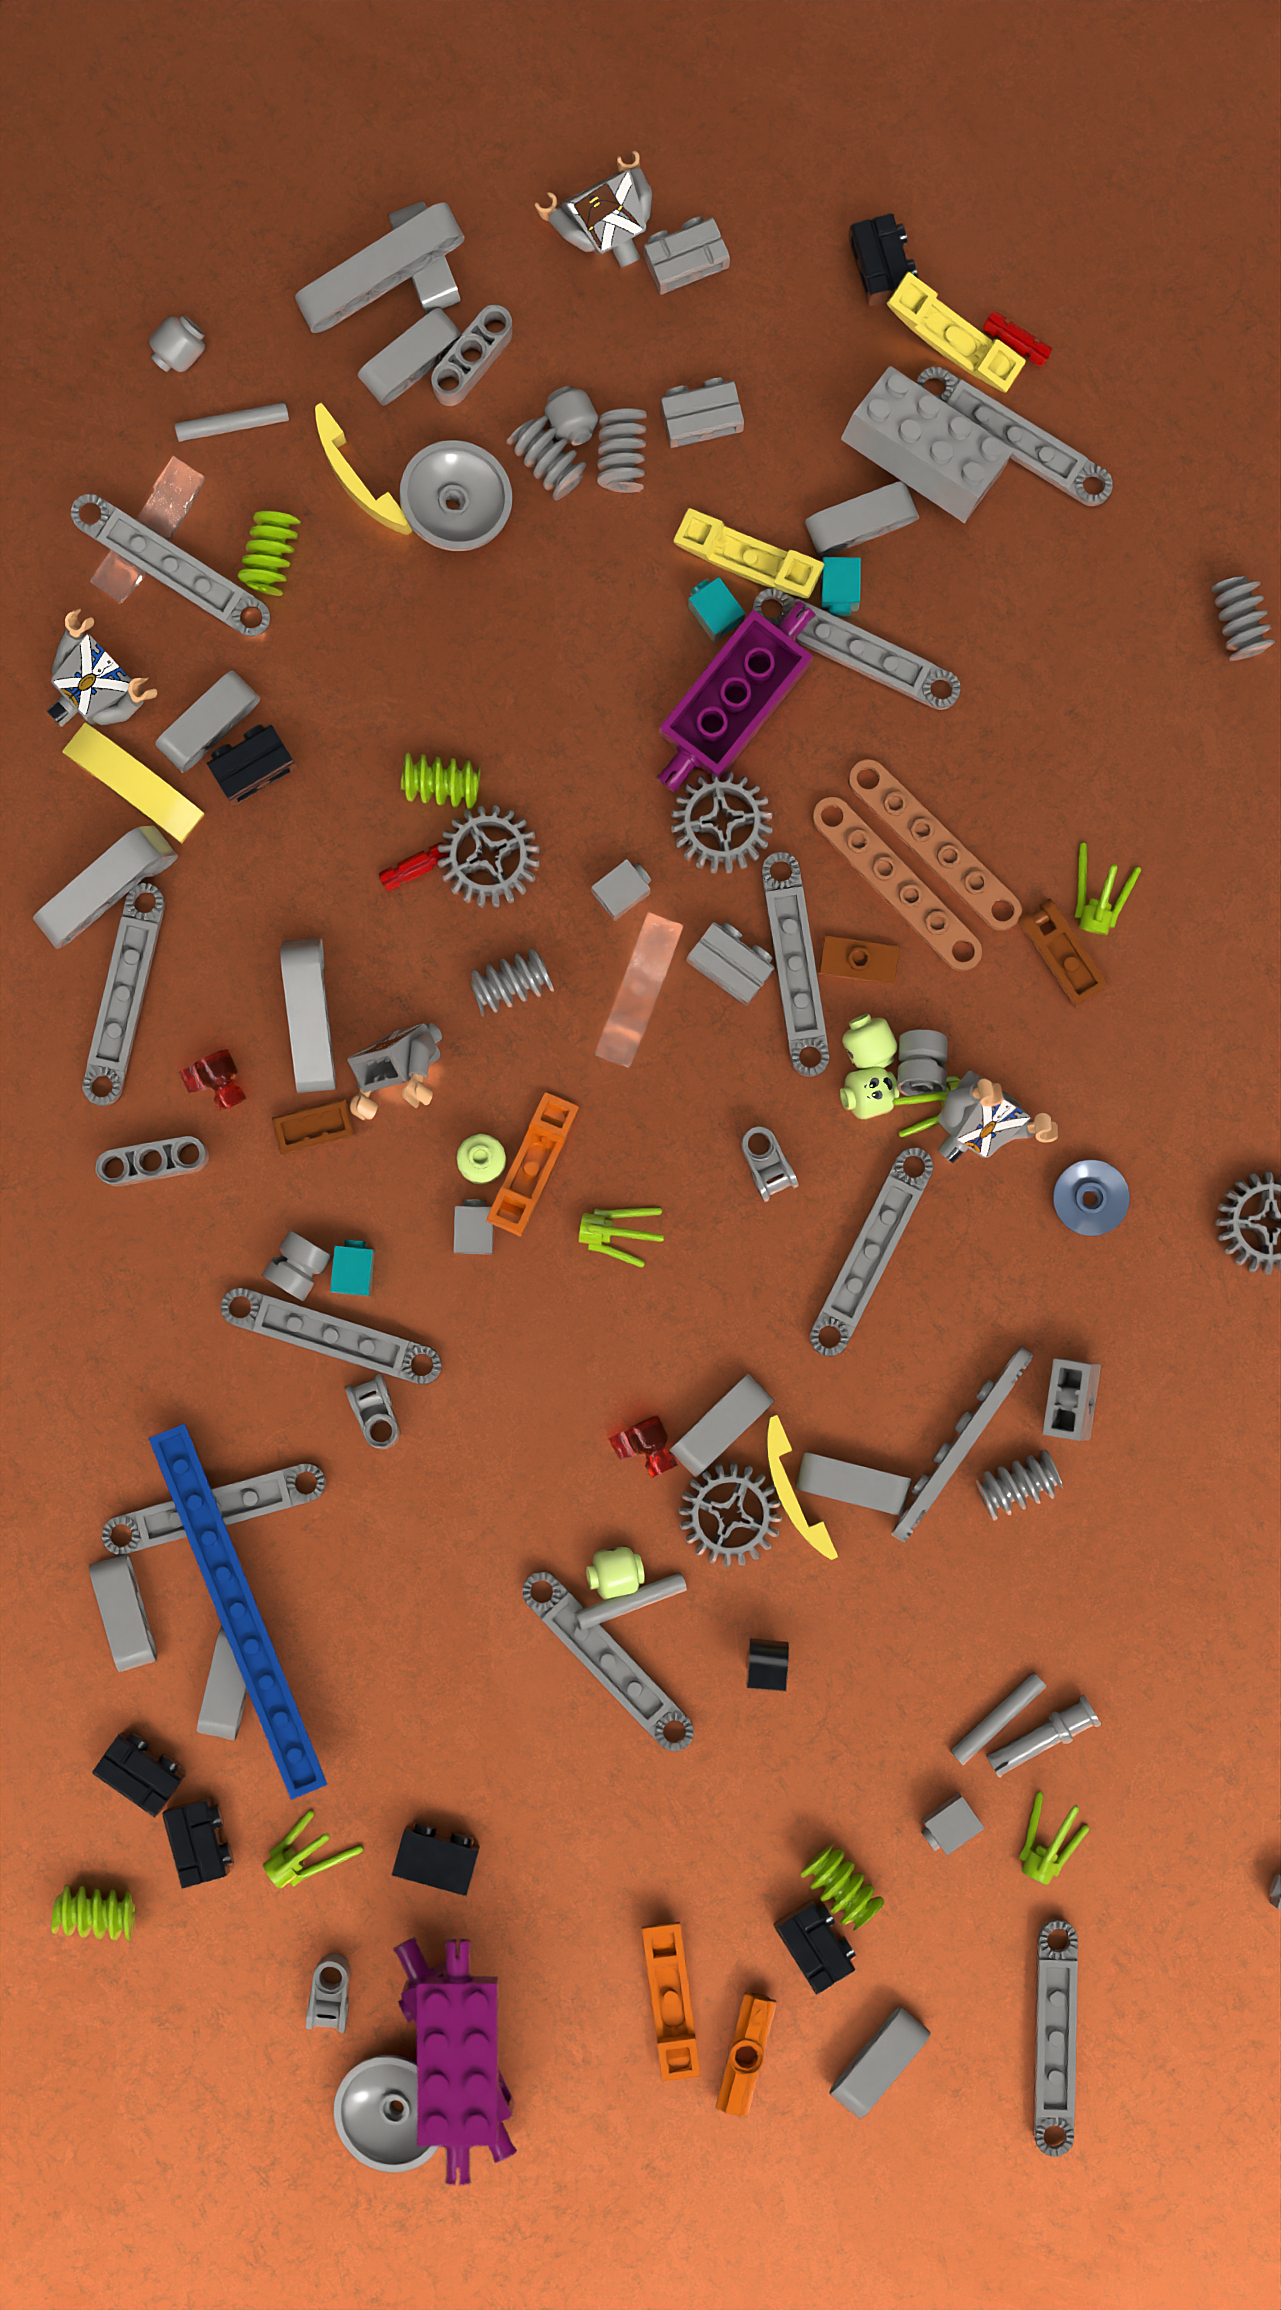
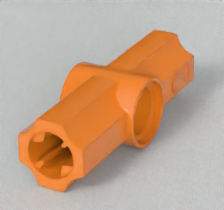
(738, 2077)

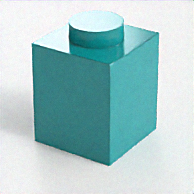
(840, 585)
(715, 608)
(353, 1269)

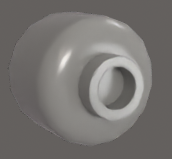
(177, 343)
(571, 415)

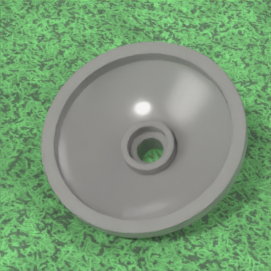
(459, 474)
(369, 2121)

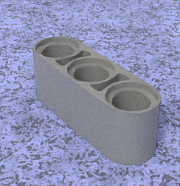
(435, 282)
(476, 338)
(410, 356)
(861, 518)
(207, 721)
(134, 1155)
(722, 1425)
(853, 1484)
(123, 1612)
(223, 1694)
(879, 2062)

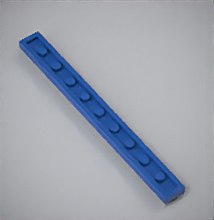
(238, 1611)

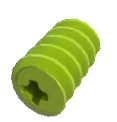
(267, 551)
(440, 781)
(843, 1887)
(93, 1913)

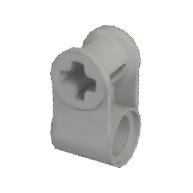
(768, 1165)
(374, 1409)
(329, 2001)

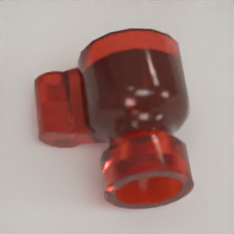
(218, 1074)
(645, 1440)

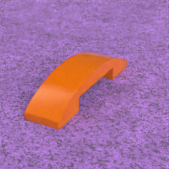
(533, 1164)
(671, 2001)

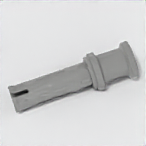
(1059, 1728)

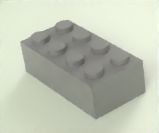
(927, 444)

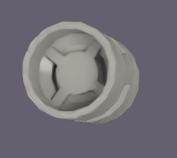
(921, 1062)
(296, 1265)

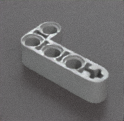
(133, 857)
(308, 1014)

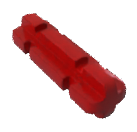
(1017, 338)
(411, 867)

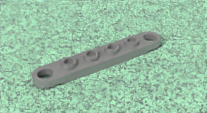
(1031, 445)
(170, 565)
(866, 653)
(795, 964)
(123, 994)
(871, 1251)
(331, 1336)
(969, 1429)
(235, 1502)
(609, 1663)
(1055, 2037)

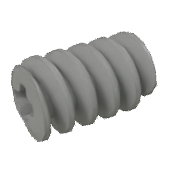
(619, 450)
(547, 457)
(1243, 617)
(510, 981)
(1019, 1484)

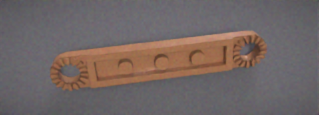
(934, 845)
(897, 884)

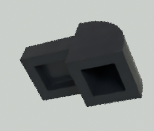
(767, 1664)

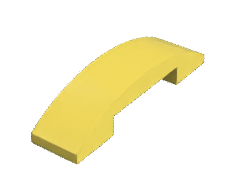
(954, 336)
(383, 509)
(747, 556)
(133, 782)
(777, 1445)

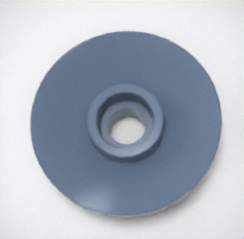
(1110, 1193)

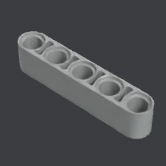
(379, 267)

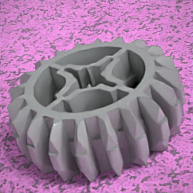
(738, 818)
(503, 847)
(1235, 1222)
(717, 1545)

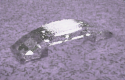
(163, 515)
(639, 990)

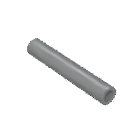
(232, 421)
(623, 1604)
(998, 1718)

